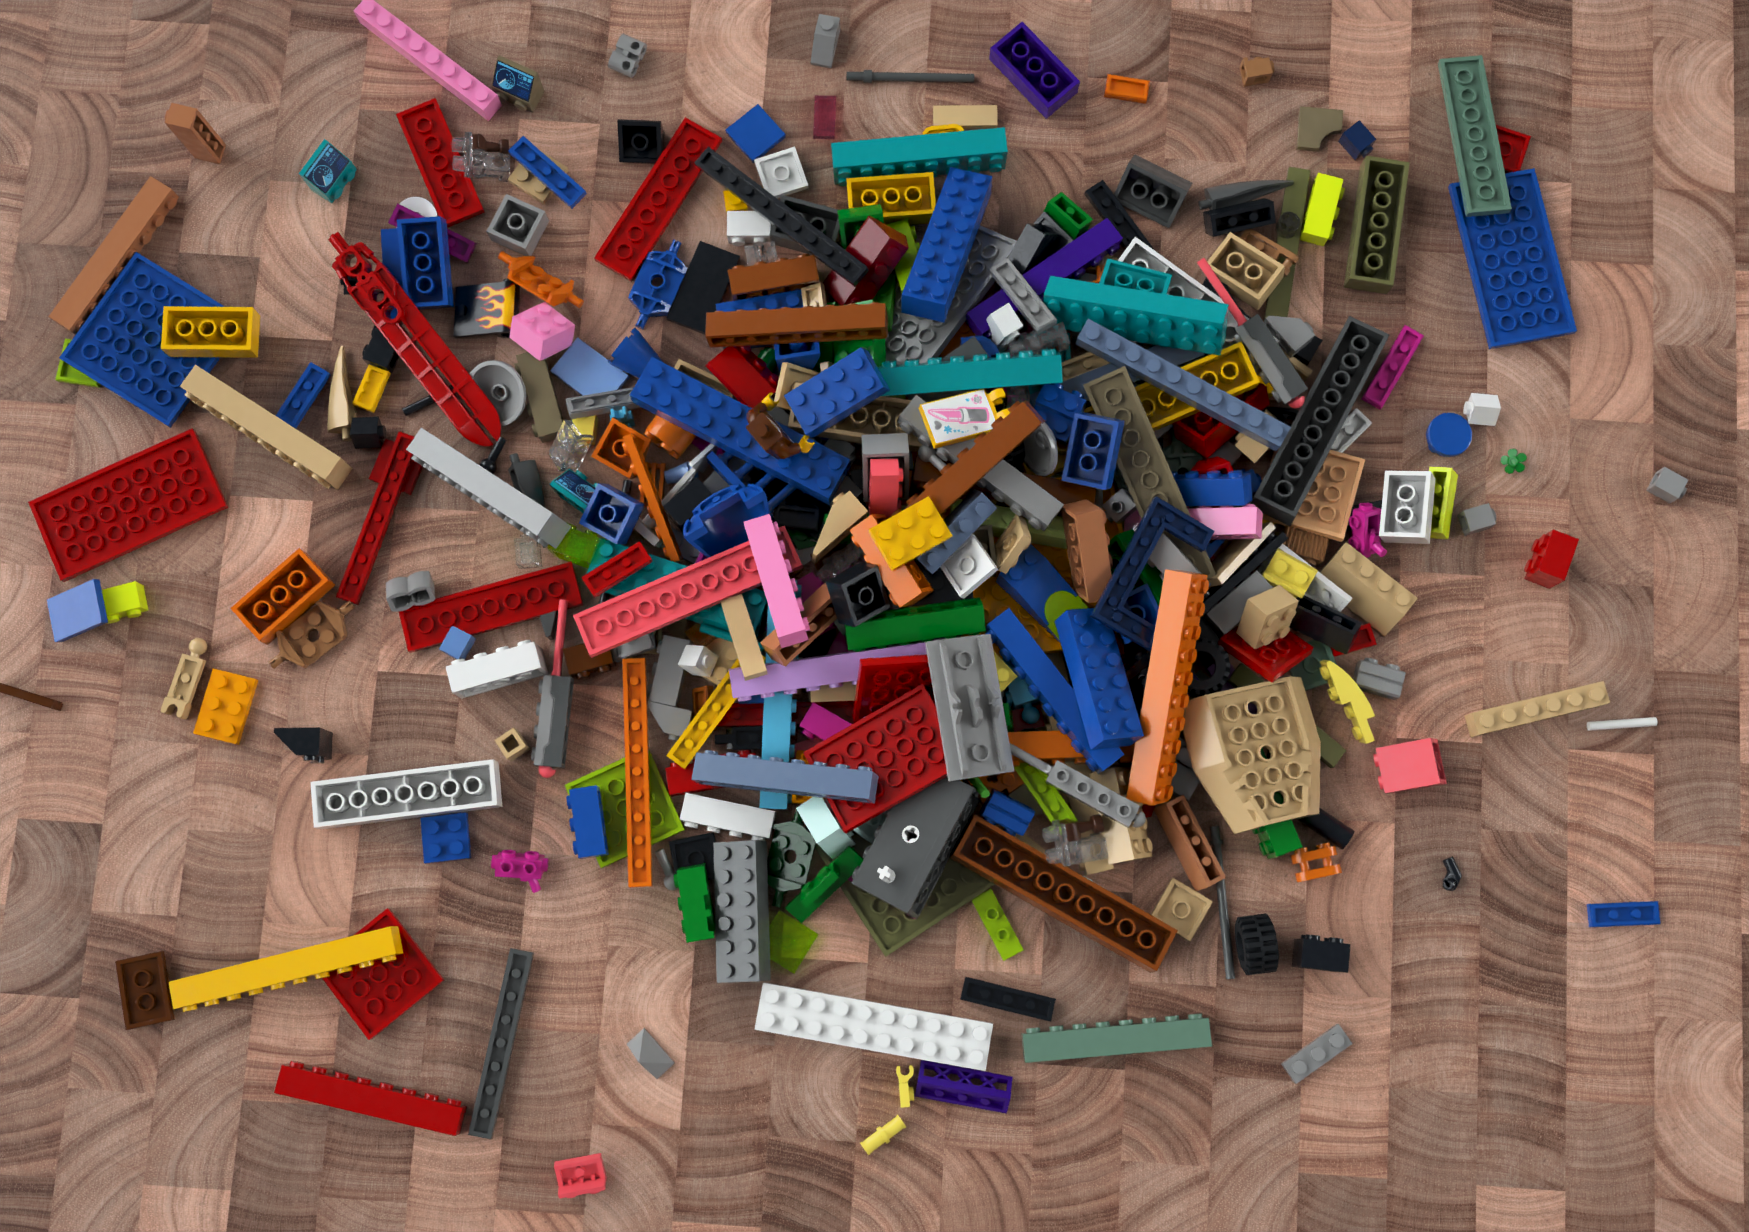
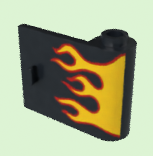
(486, 309)

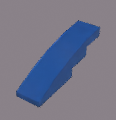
(391, 256)

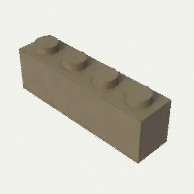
(541, 395)

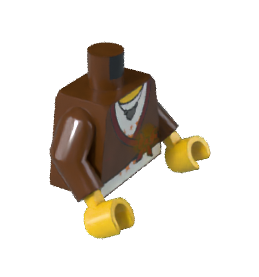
(770, 434)

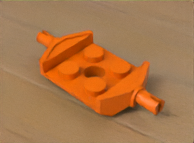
(539, 282)

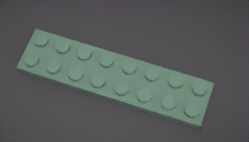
(1474, 136)

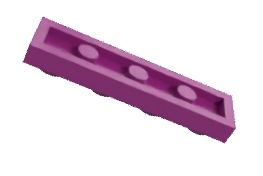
(458, 245)

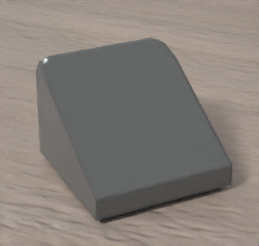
(549, 624)

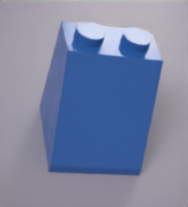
(799, 354)

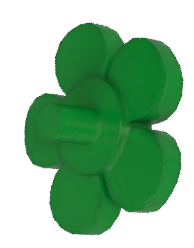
(1513, 461)

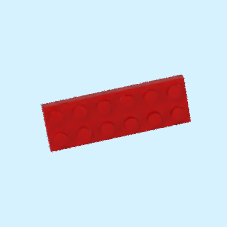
(432, 149)

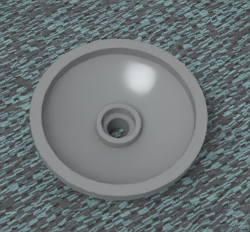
(491, 378)
(1041, 451)

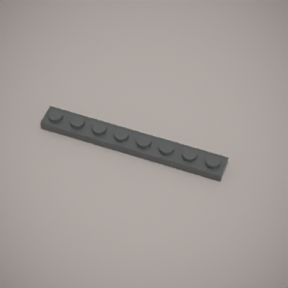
(501, 1044)

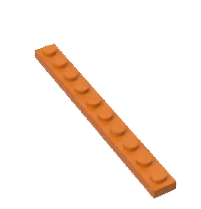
(637, 773)

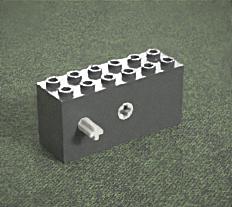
(906, 868)

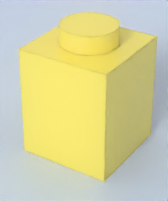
(587, 426)

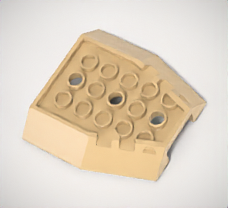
(1227, 757)

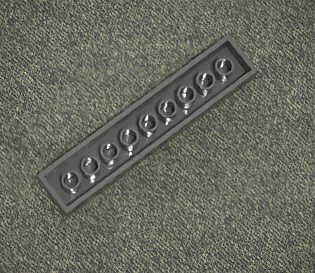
(1319, 420)

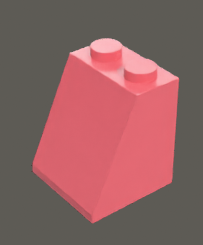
(1410, 765)

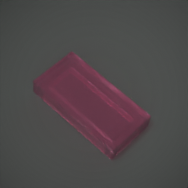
(824, 117)

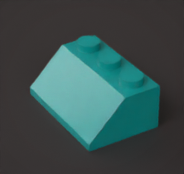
(1135, 277)

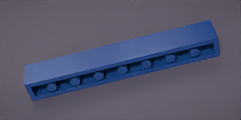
(1048, 685)

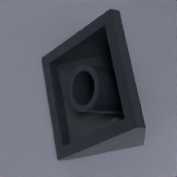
(640, 140)

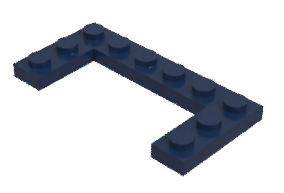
(1157, 518)

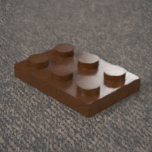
(144, 990)

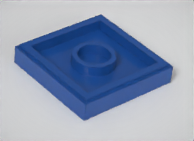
(755, 133)

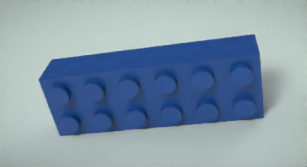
(1098, 680)

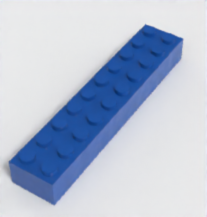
(724, 424)

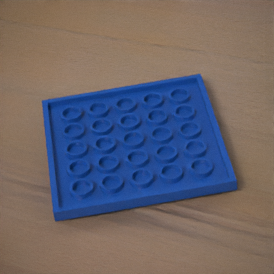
(124, 336)

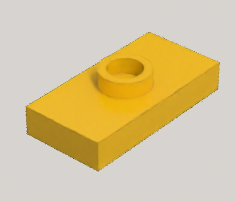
(371, 388)

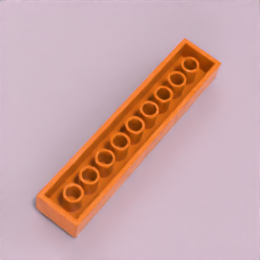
(1167, 686)

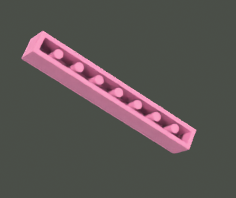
(428, 58)

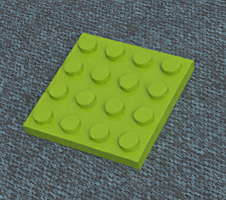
(612, 784)

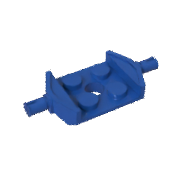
(654, 300)

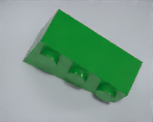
(695, 903)

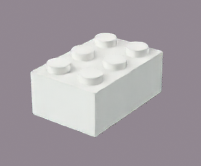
(1407, 507)

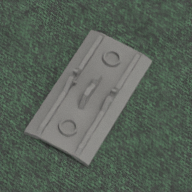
(969, 707)

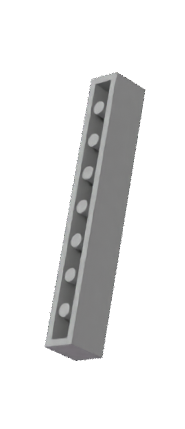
(1003, 480)

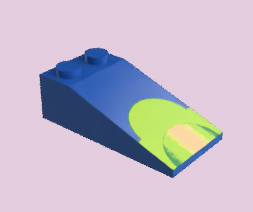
(1039, 589)

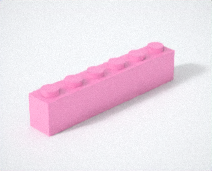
(1226, 521)
(776, 582)

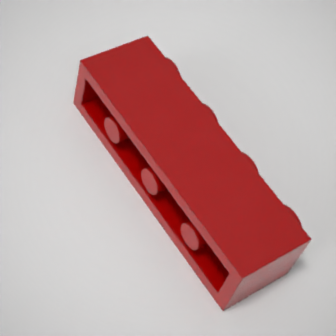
(680, 780)

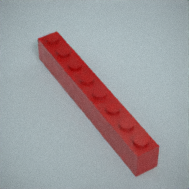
(371, 1099)

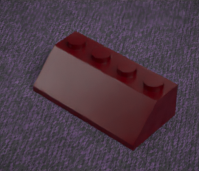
(878, 249)

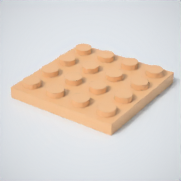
(1330, 498)

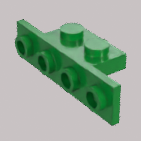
(825, 884)

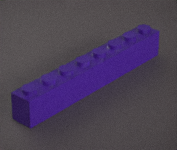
(1066, 263)

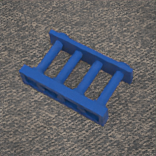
(719, 464)

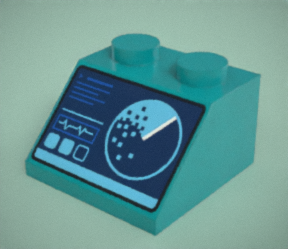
(328, 172)
(574, 489)

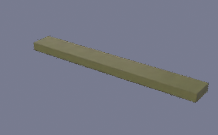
(1293, 201)

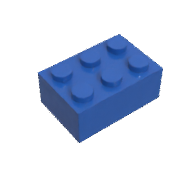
(1093, 450)

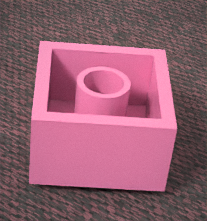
(542, 331)

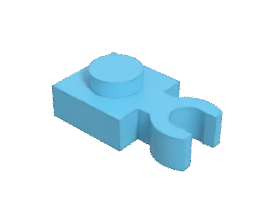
(623, 416)

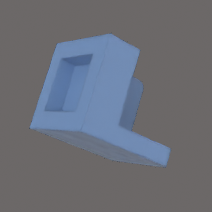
(457, 643)

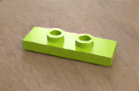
(997, 924)

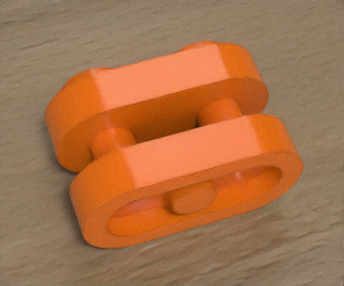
(1323, 851)

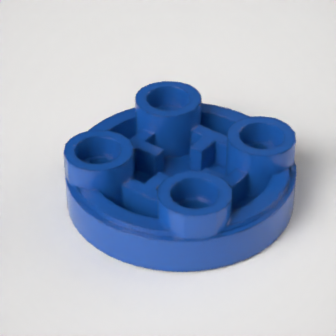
(1448, 435)

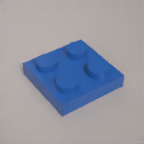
(445, 838)

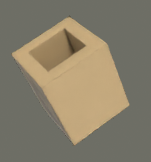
(512, 744)

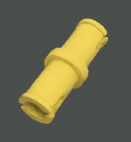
(883, 1134)

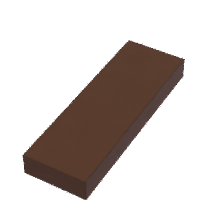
(31, 697)

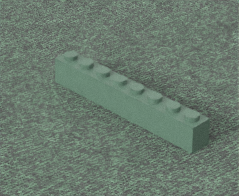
(1116, 1039)

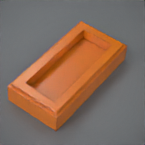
(1126, 88)

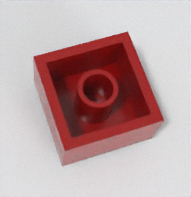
(1550, 559)

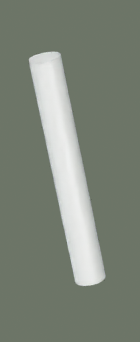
(1622, 723)

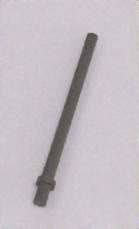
(1216, 844)

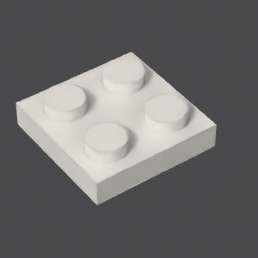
(781, 173)
(968, 567)

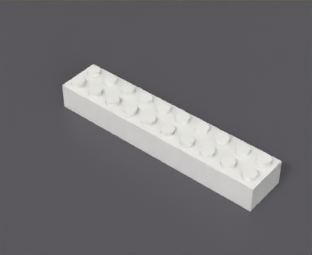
(874, 1026)

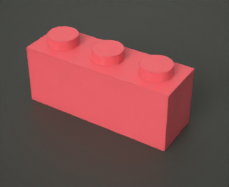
(884, 486)

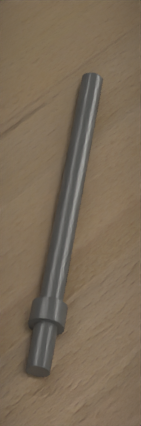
(869, 76)

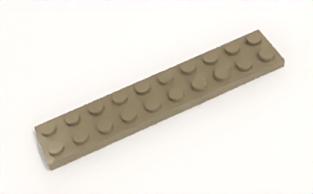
(1140, 453)

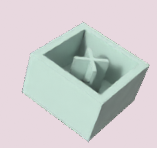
(824, 826)

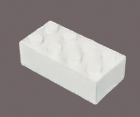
(496, 669)

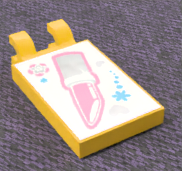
(961, 416)

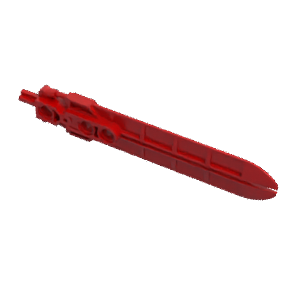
(365, 295)

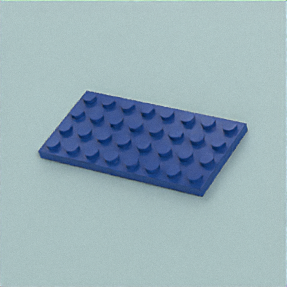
(1515, 267)

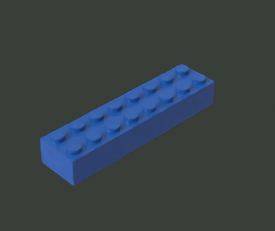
(946, 245)

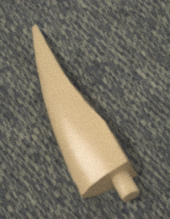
(340, 399)

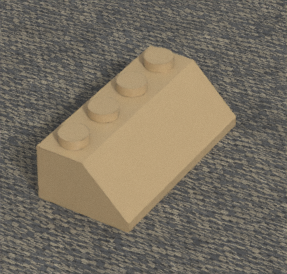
(1374, 593)

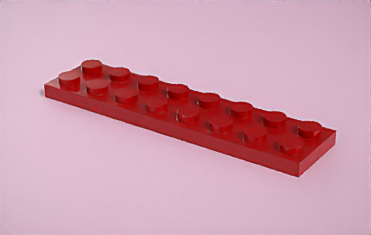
(656, 200)
(491, 606)

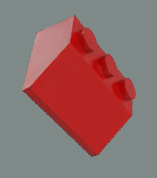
(744, 374)

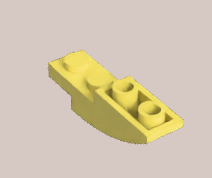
(1346, 691)

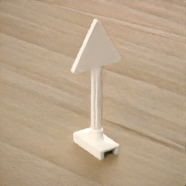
(699, 463)

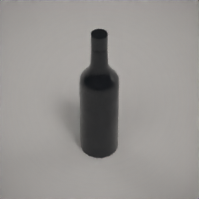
(1329, 828)

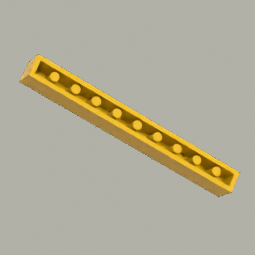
(286, 967)

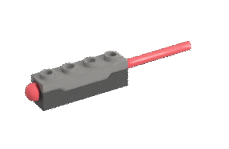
(1262, 348)
(554, 708)

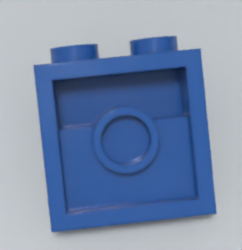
(1058, 409)

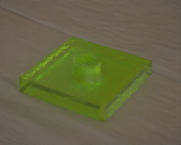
(789, 941)

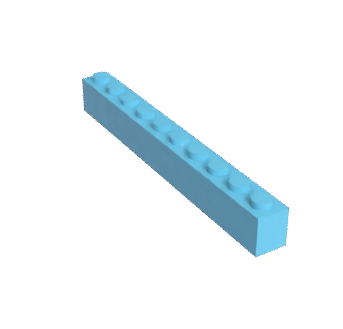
(778, 729)

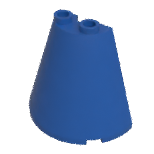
(720, 518)

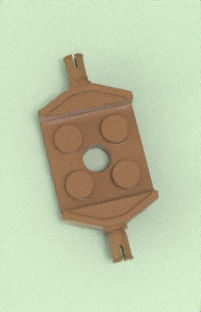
(295, 641)

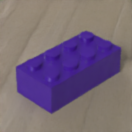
(1034, 70)

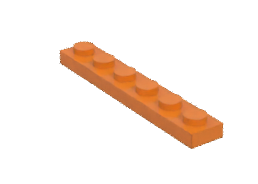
(648, 490)

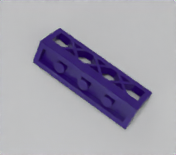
(963, 1091)

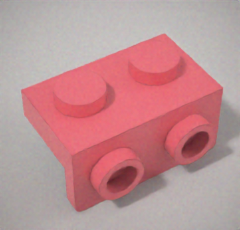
(580, 1175)

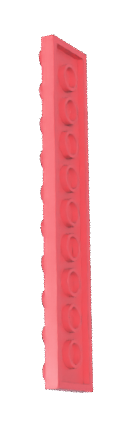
(674, 597)

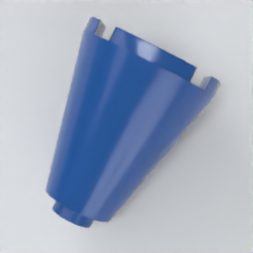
(633, 354)

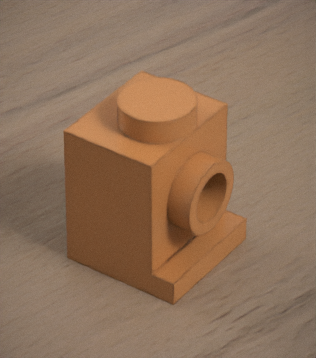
(1256, 71)

